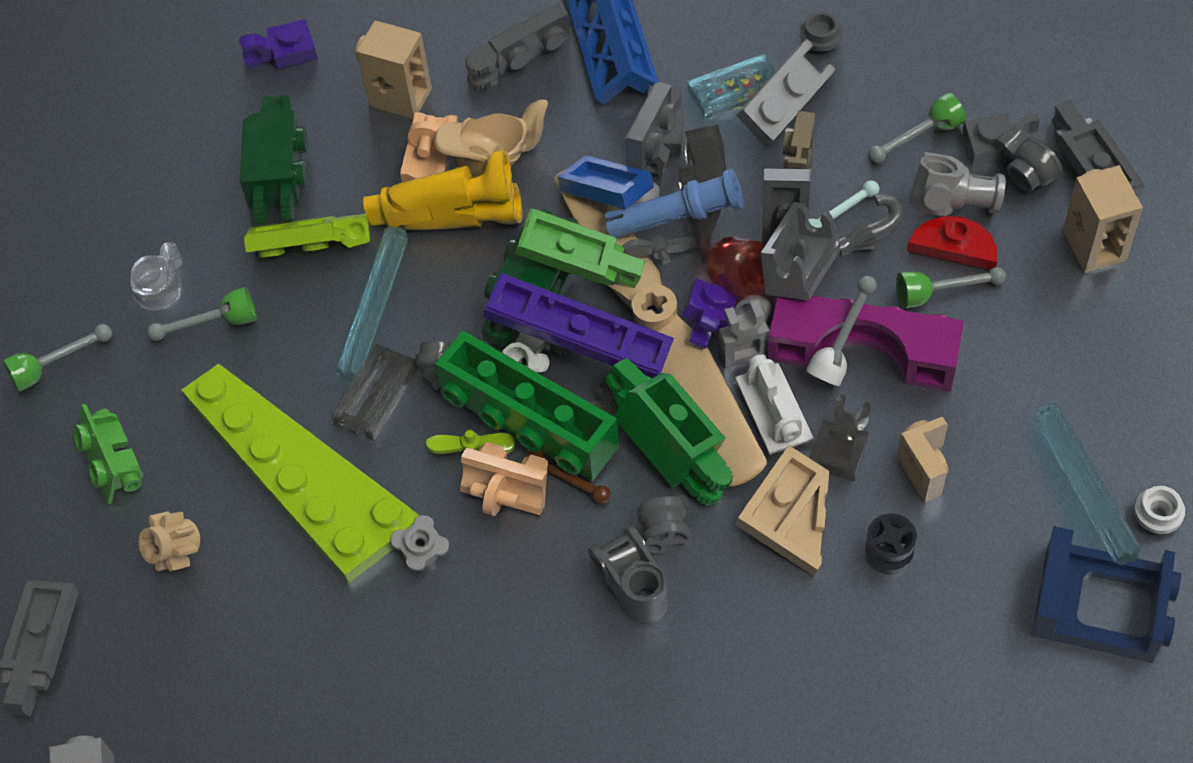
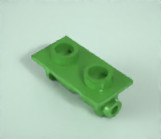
(107, 468)

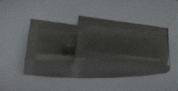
(705, 162)

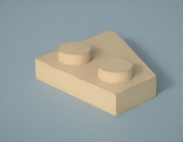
(790, 510)

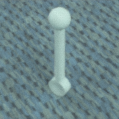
(868, 190)

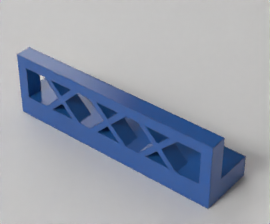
(623, 46)

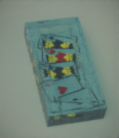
(730, 86)

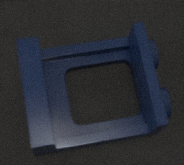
(1061, 590)

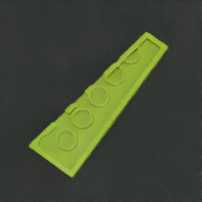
(316, 487)

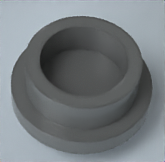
(822, 31)

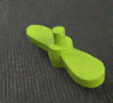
(449, 444)

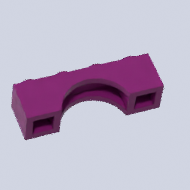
(918, 343)

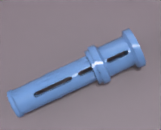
(693, 201)

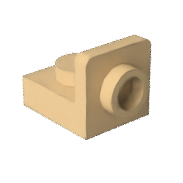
(922, 458)

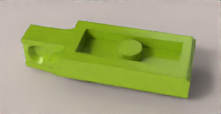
(310, 233)

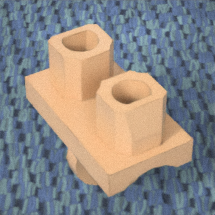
(421, 154)
(503, 481)

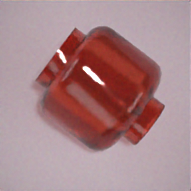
(737, 265)

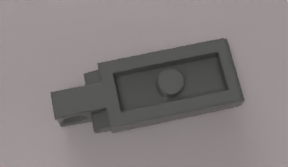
(1089, 144)
(35, 642)

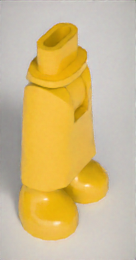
(450, 199)

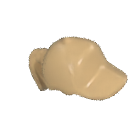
(477, 139)

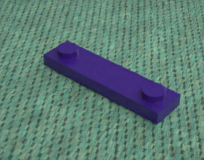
(576, 326)

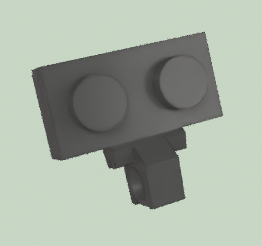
(645, 138)

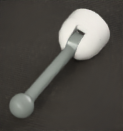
(829, 362)

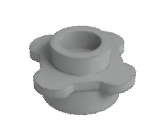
(419, 557)

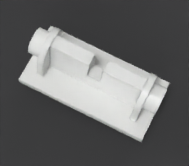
(773, 405)

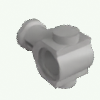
(946, 185)

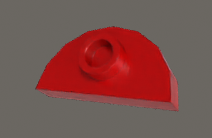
(955, 241)

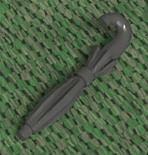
(864, 235)

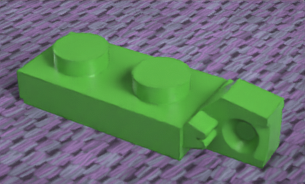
(577, 250)

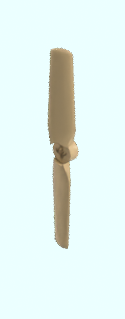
(686, 362)

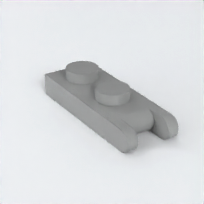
(783, 95)

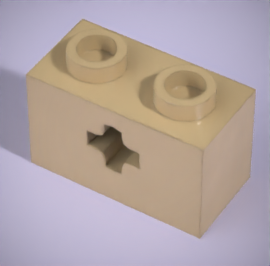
(394, 69)
(1102, 218)

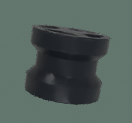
(893, 532)

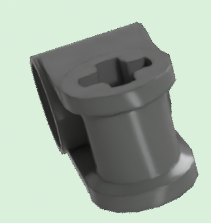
(628, 568)

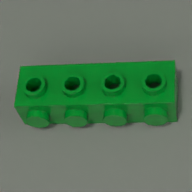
(527, 406)

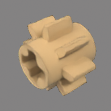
(169, 541)

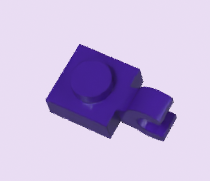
(284, 43)
(706, 309)

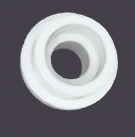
(1164, 499)

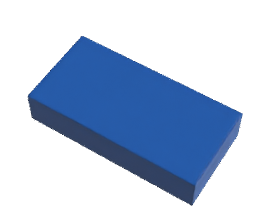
(605, 181)

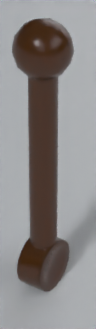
(600, 494)

